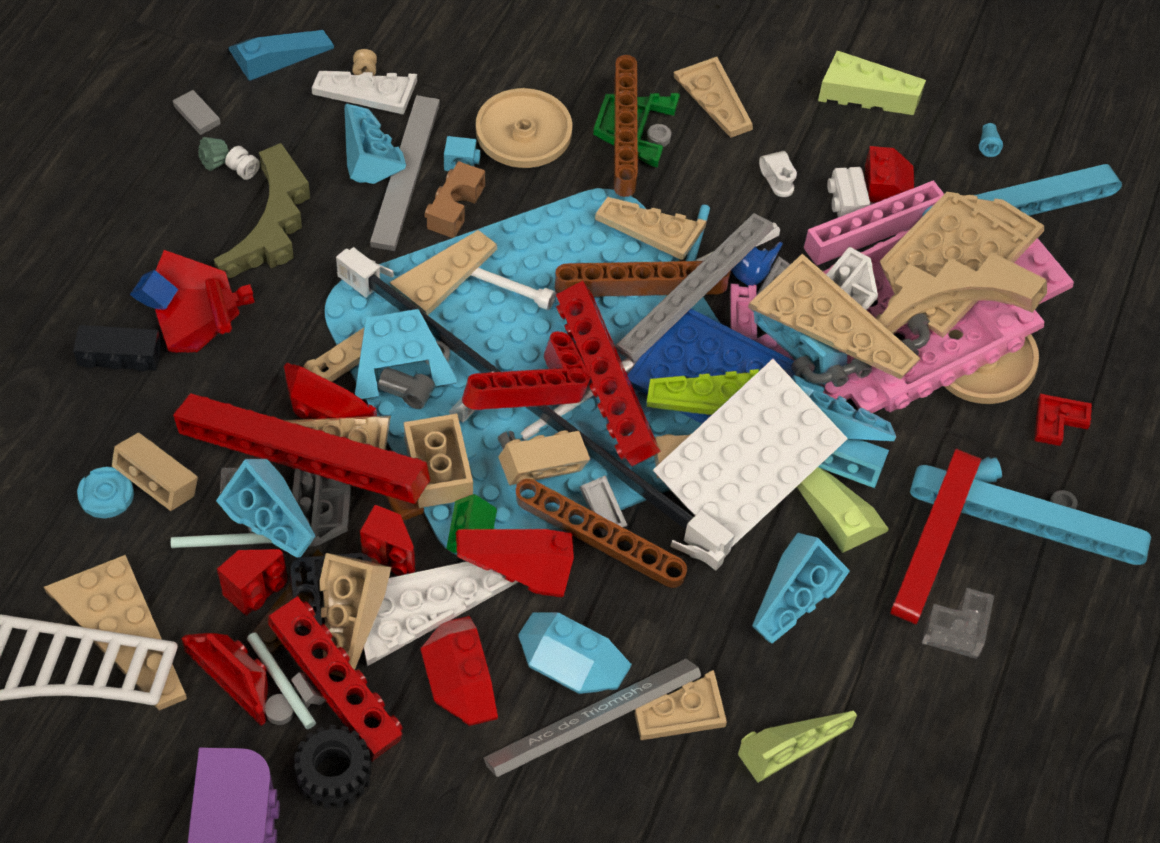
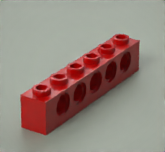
(299, 614)

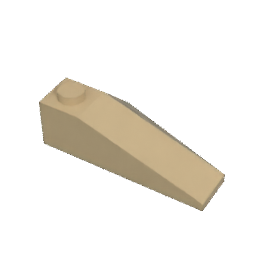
(352, 599)

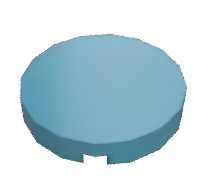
(105, 493)

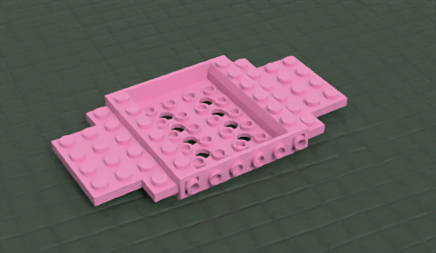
(987, 329)

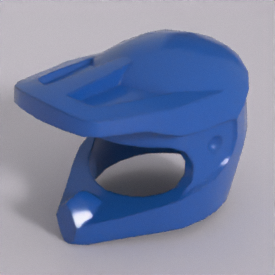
(755, 265)

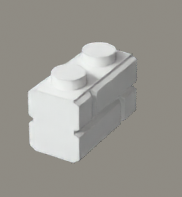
(848, 190)

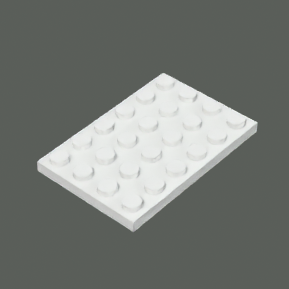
(751, 452)

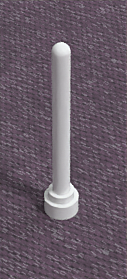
(543, 297)

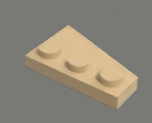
(687, 710)

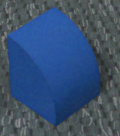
(154, 290)

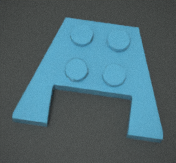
(397, 341)

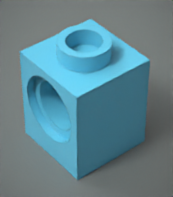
(460, 150)

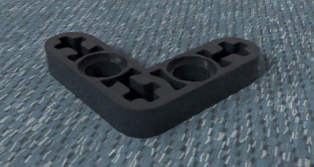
(315, 566)

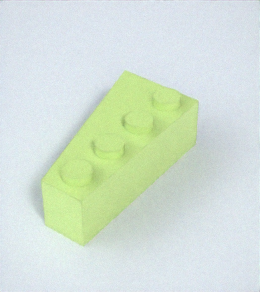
(871, 85)

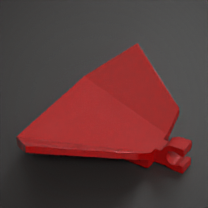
(189, 318)

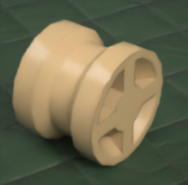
(364, 61)

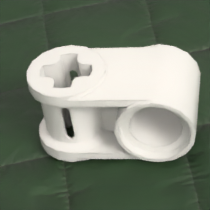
(779, 173)

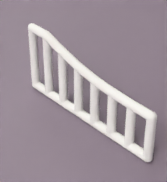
(87, 637)

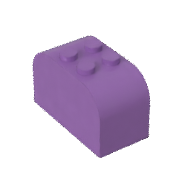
(233, 798)

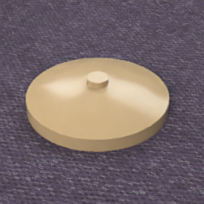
(523, 128)
(1001, 379)

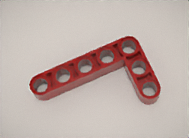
(559, 384)

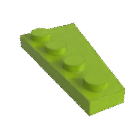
(697, 394)

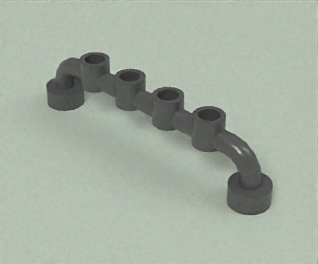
(804, 367)

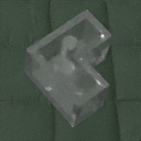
(961, 629)

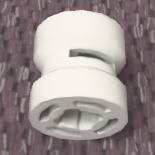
(245, 164)

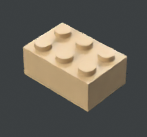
(442, 447)

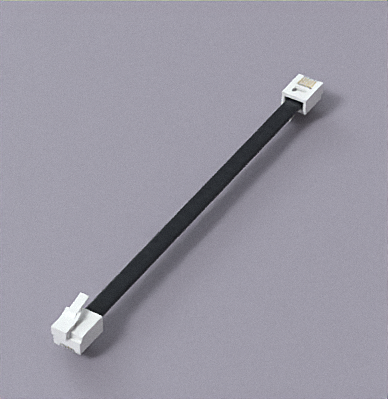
(705, 536)

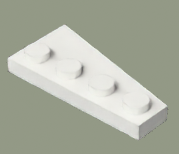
(378, 92)

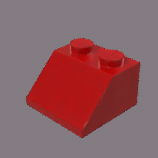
(887, 173)

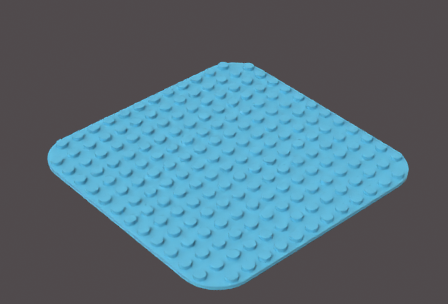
(513, 337)

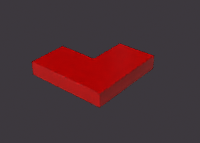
(1055, 413)

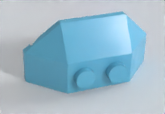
(572, 653)

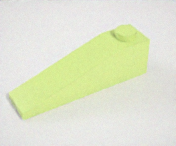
(840, 510)
(781, 745)

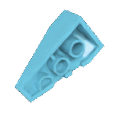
(850, 422)
(801, 580)

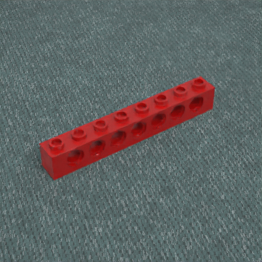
(600, 355)

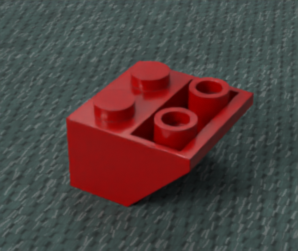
(387, 541)
(252, 577)

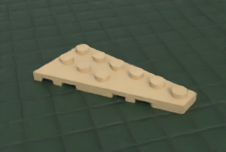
(112, 601)

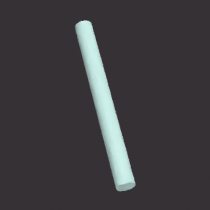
(218, 540)
(281, 681)

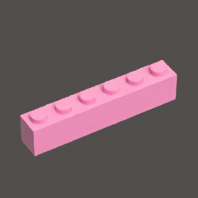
(870, 223)

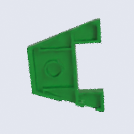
(647, 151)

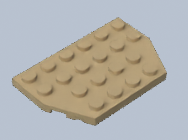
(966, 232)

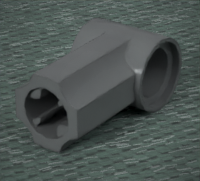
(412, 389)

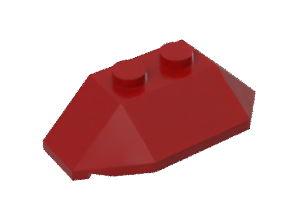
(321, 399)
(232, 669)
(459, 672)

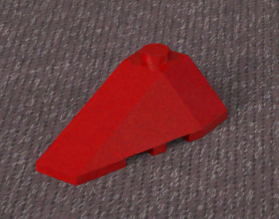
(529, 556)

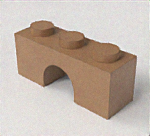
(461, 183)

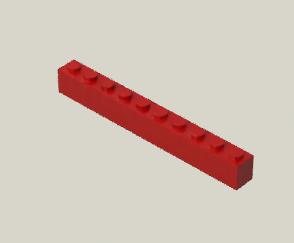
(303, 448)

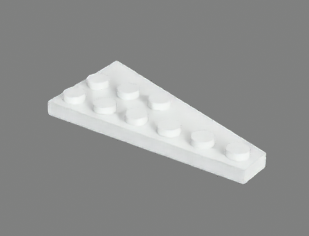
(426, 600)

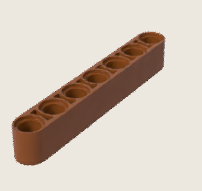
(625, 126)
(630, 277)
(608, 544)

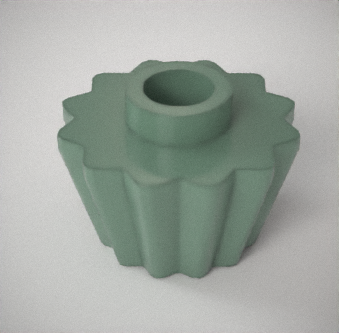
(212, 152)

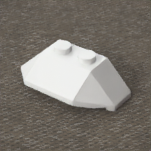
(855, 276)

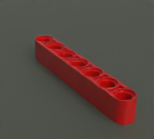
(935, 536)

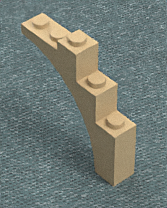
(955, 282)

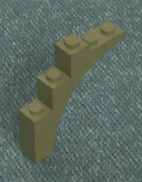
(281, 217)

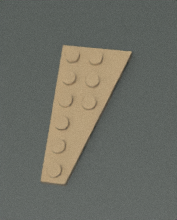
(822, 310)

